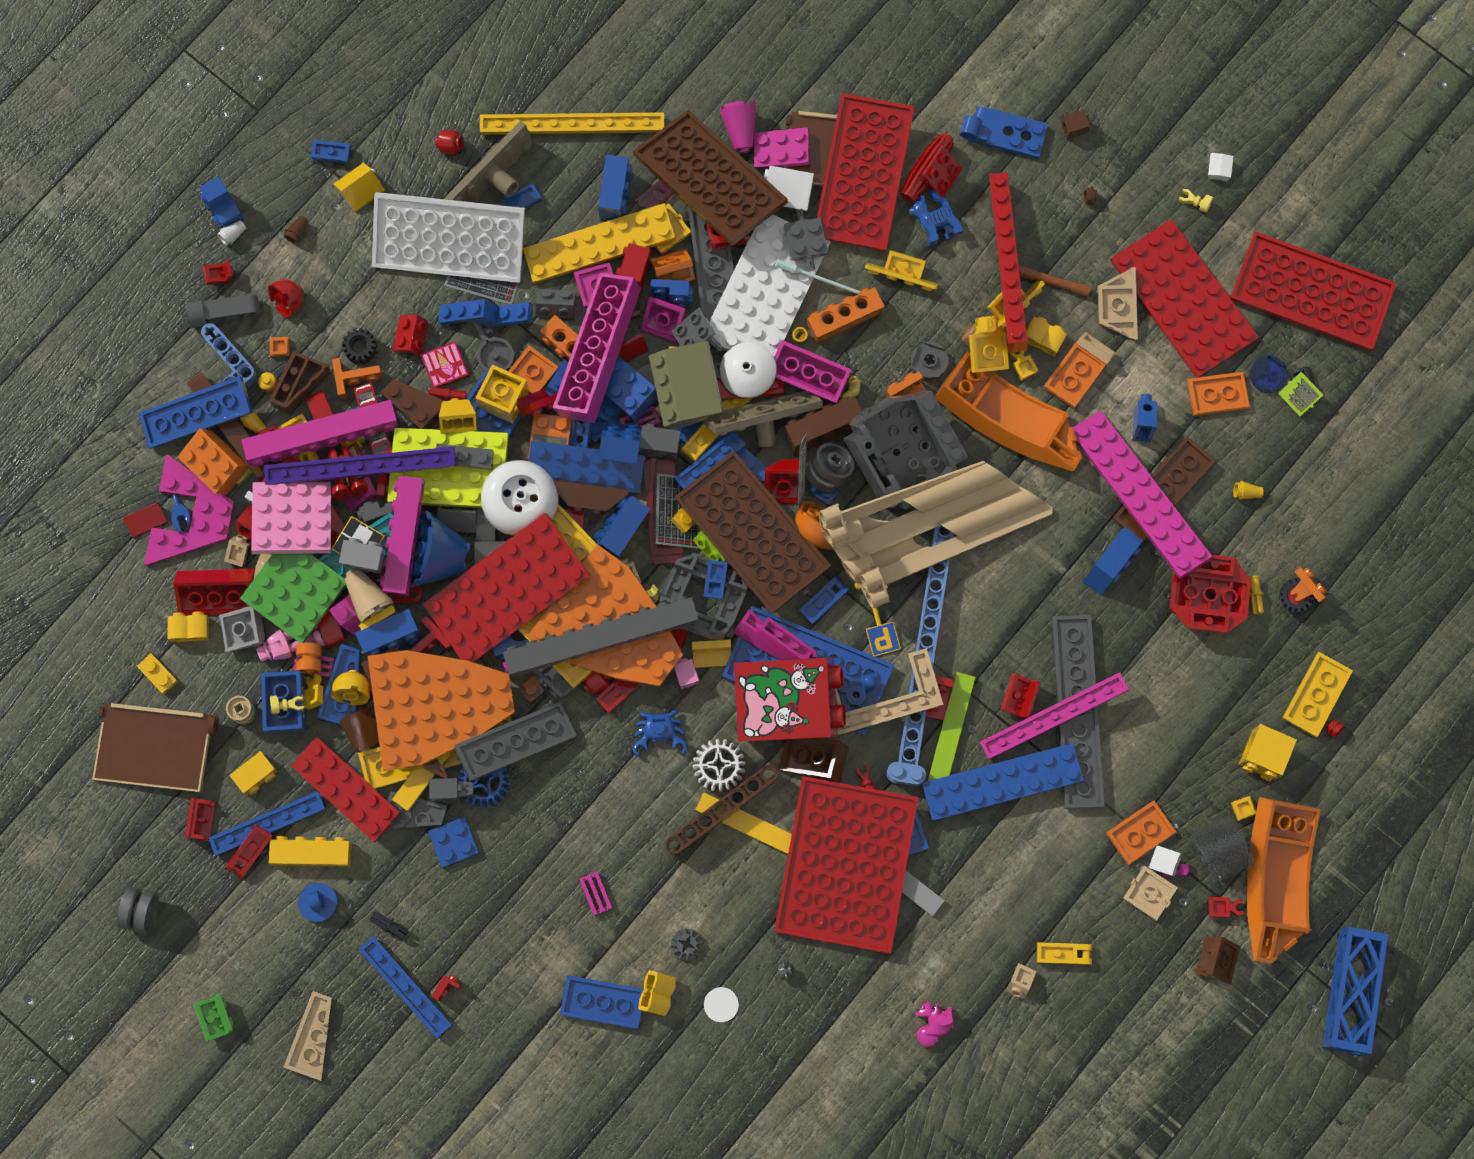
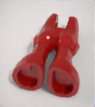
(341, 490)

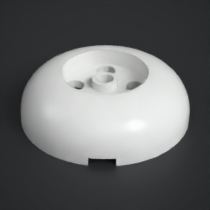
(500, 509)

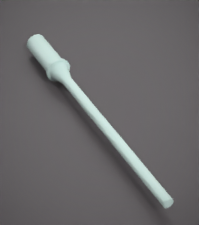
(794, 269)

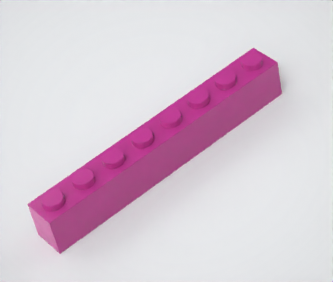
(319, 433)

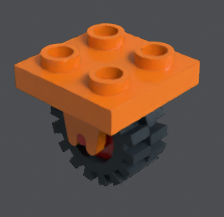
(1299, 593)

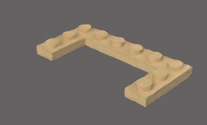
(924, 699)

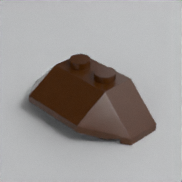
(589, 496)

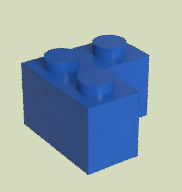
(219, 200)

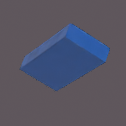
(523, 198)

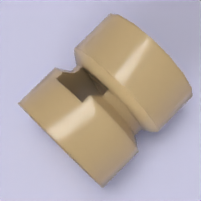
(241, 710)

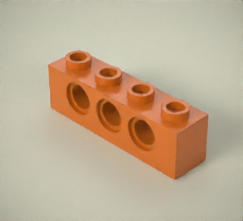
(840, 323)
(554, 328)

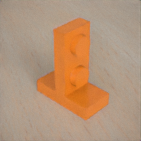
(353, 377)

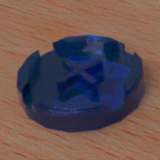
(1268, 374)

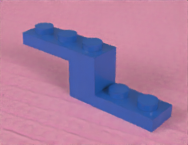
(485, 313)

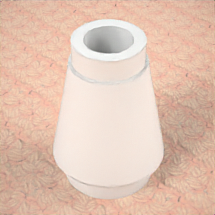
(231, 232)

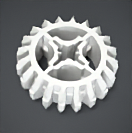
(710, 765)

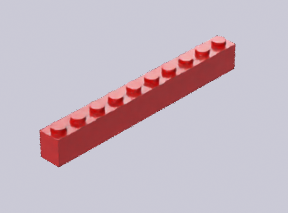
(1008, 262)

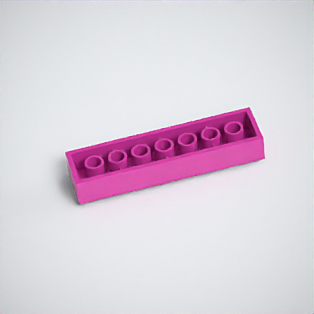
(597, 347)

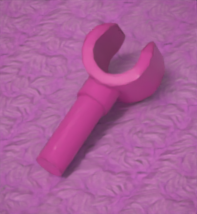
(1183, 870)

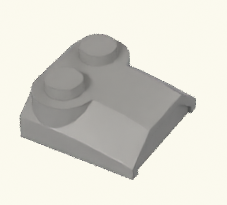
(242, 629)

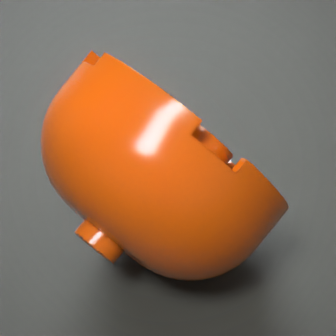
(809, 524)

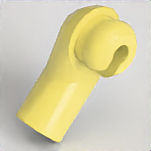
(853, 388)

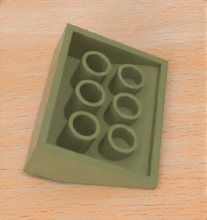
(686, 384)

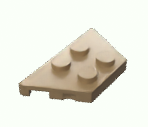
(1119, 304)

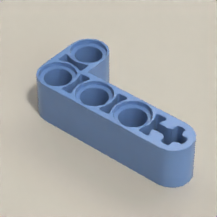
(228, 355)

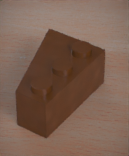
(298, 381)
(413, 404)

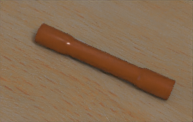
(1074, 287)

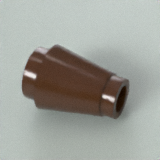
(296, 230)

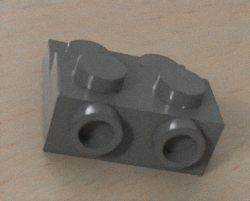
(373, 512)

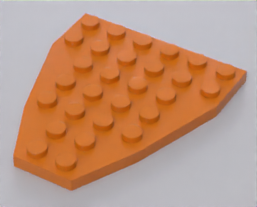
(606, 595)
(432, 704)

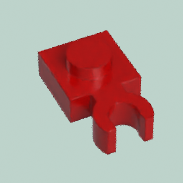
(1221, 907)

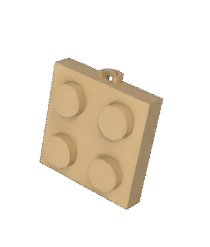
(1150, 893)

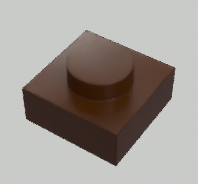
(531, 690)

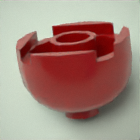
(287, 296)

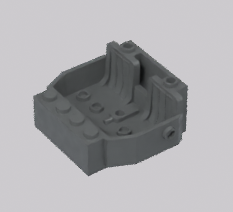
(890, 427)

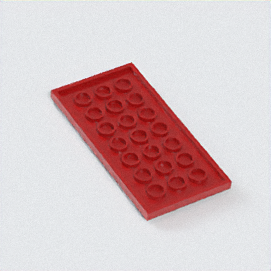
(864, 171)
(1313, 291)
(1185, 299)
(506, 589)

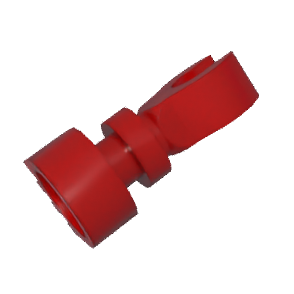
(866, 781)

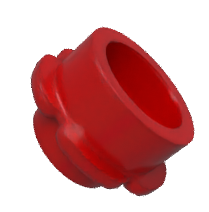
(1335, 728)

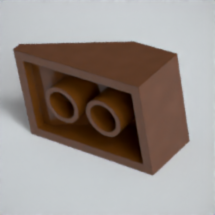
(814, 758)

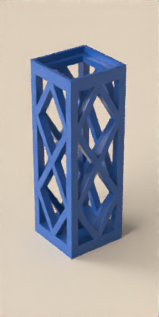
(1370, 979)

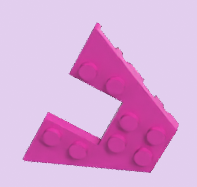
(209, 520)

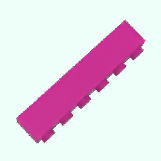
(403, 536)

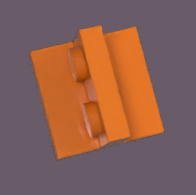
(673, 266)

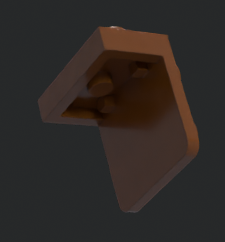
(361, 728)

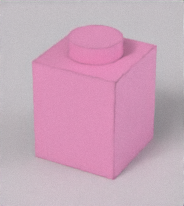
(686, 673)

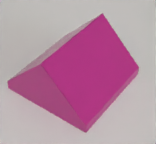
(662, 318)

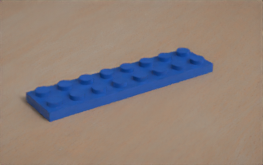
(1002, 782)

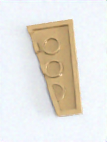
(310, 1040)

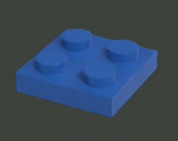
(453, 842)

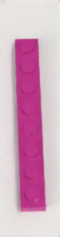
(1054, 716)

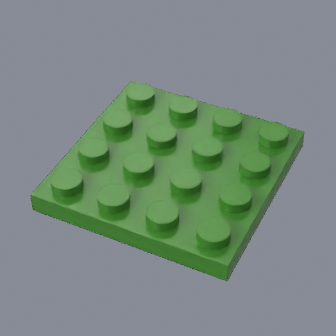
(294, 592)

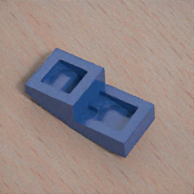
(715, 579)

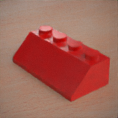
(211, 590)

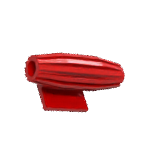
(933, 169)

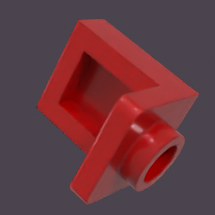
(218, 273)

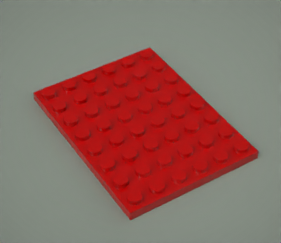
(846, 864)

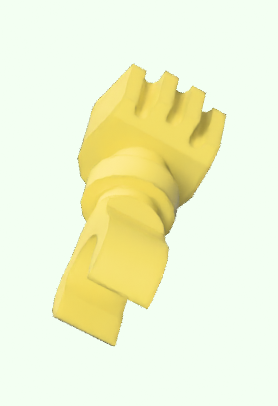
(1196, 201)
(653, 593)
(285, 705)

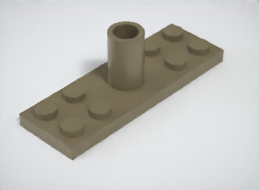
(493, 167)
(763, 415)

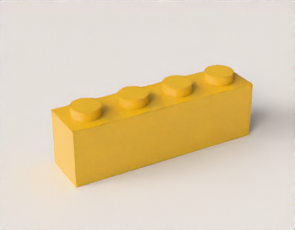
(310, 852)

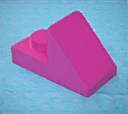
(355, 503)

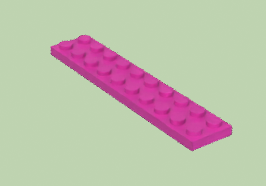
(1141, 495)

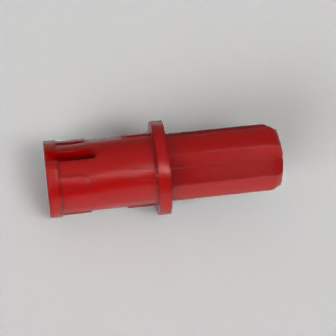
(447, 394)

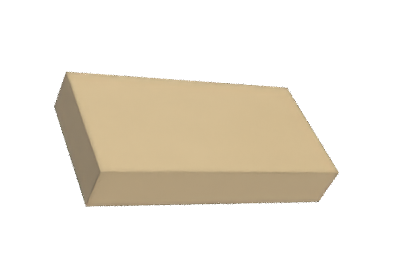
(1096, 348)

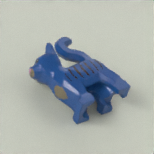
(936, 220)

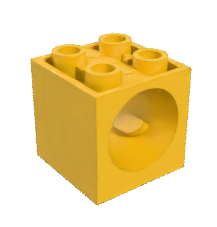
(501, 392)
(1267, 753)

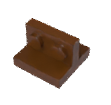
(1218, 959)

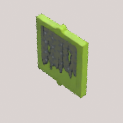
(1301, 394)

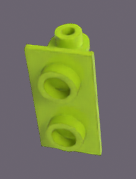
(707, 547)

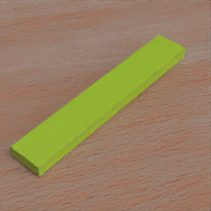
(952, 726)

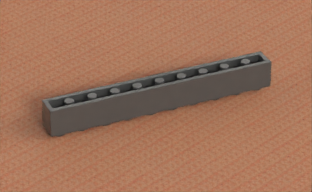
(601, 636)

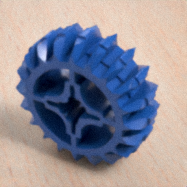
(492, 795)

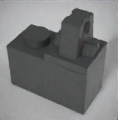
(449, 790)

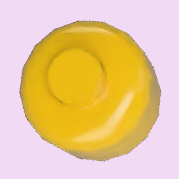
(267, 382)

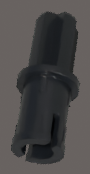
(388, 925)

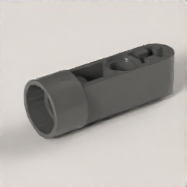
(222, 310)

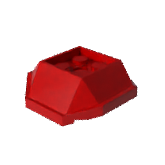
(1230, 590)

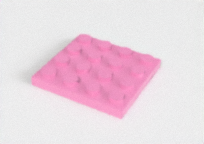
(291, 518)

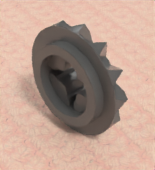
(689, 953)

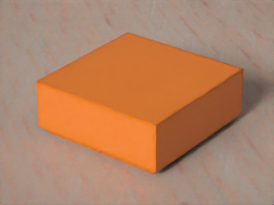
(279, 347)

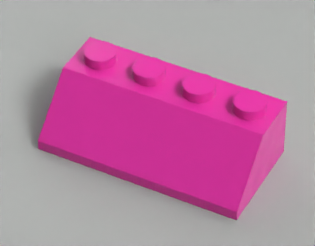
(811, 372)

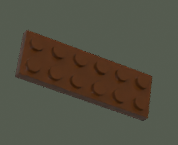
(1174, 477)

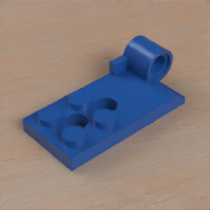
(987, 129)

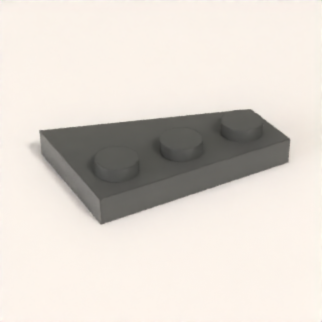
(420, 815)

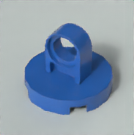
(318, 902)

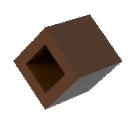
(1075, 124)

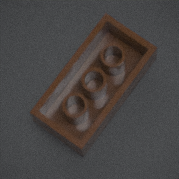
(823, 425)

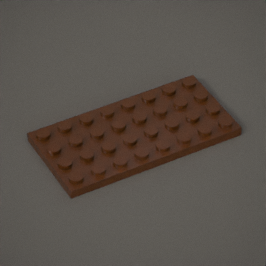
(710, 177)
(752, 532)

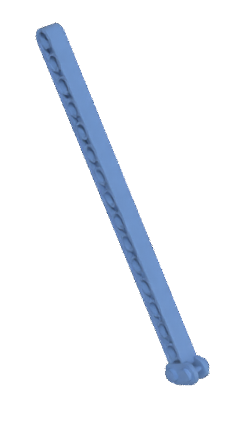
(908, 771)

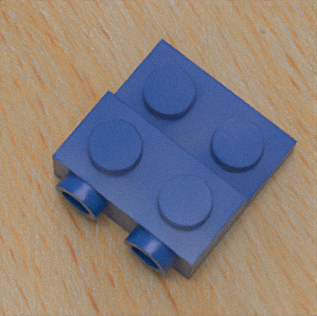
(675, 290)

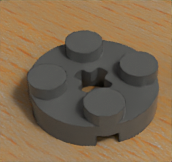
(938, 355)

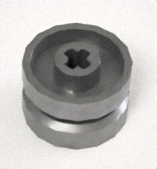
(829, 467)
(137, 910)

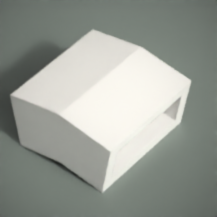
(1220, 166)
(1165, 861)

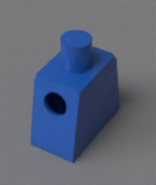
(1144, 419)

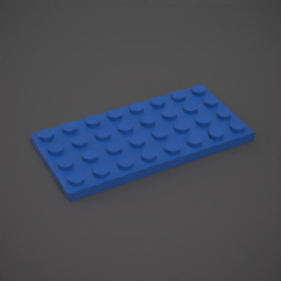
(854, 662)

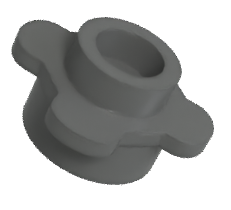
(785, 970)

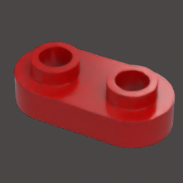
(404, 599)

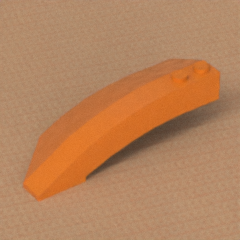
(1010, 415)
(1280, 876)

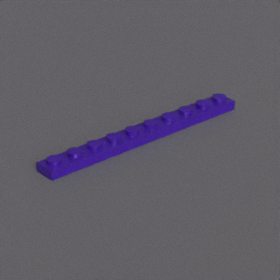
(360, 466)

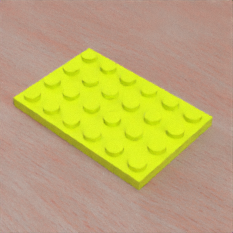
(450, 485)

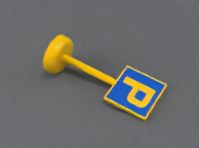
(883, 636)

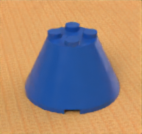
(438, 551)

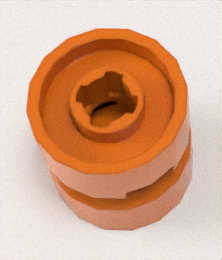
(308, 657)

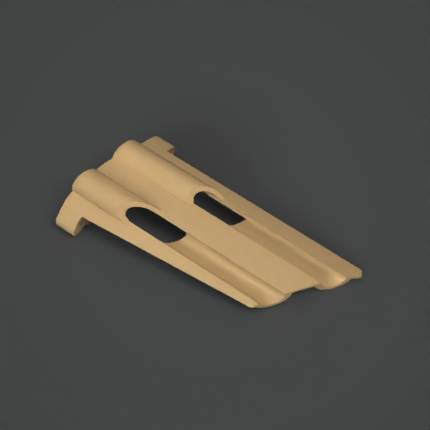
(970, 502)

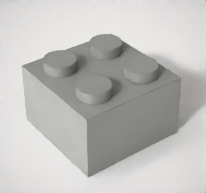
(362, 556)

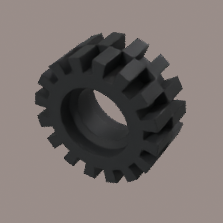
(359, 356)

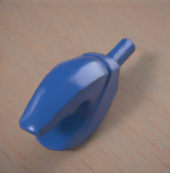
(179, 512)

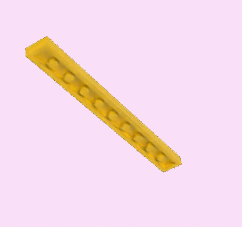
(573, 123)

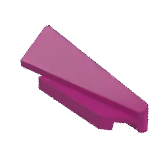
(772, 638)

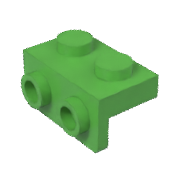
(213, 1018)

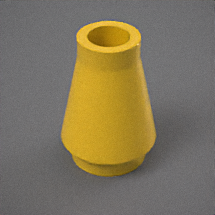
(252, 422)
(1247, 491)

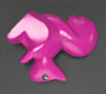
(939, 1024)

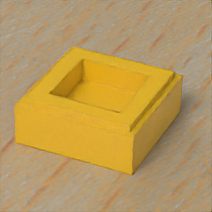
(1243, 808)

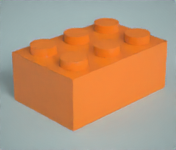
(213, 461)

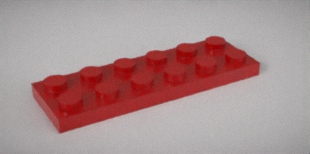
(346, 789)

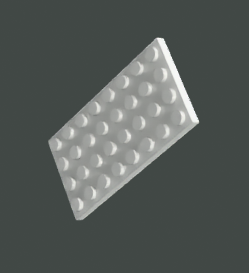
(448, 237)
(760, 296)

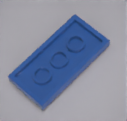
(601, 1002)

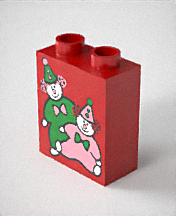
(788, 699)

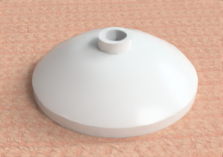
(750, 381)

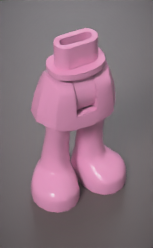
(279, 646)

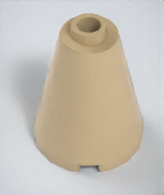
(366, 595)

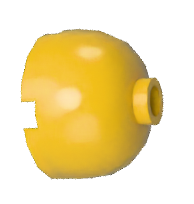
(351, 687)

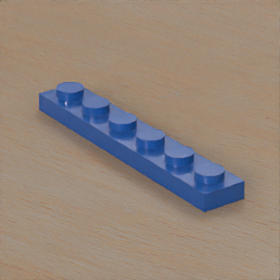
(270, 821)
(405, 987)

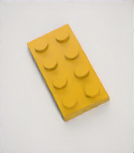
(1317, 694)

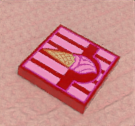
(444, 365)

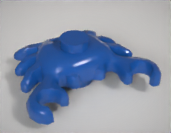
(659, 728)

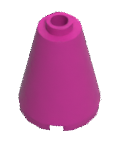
(740, 124)

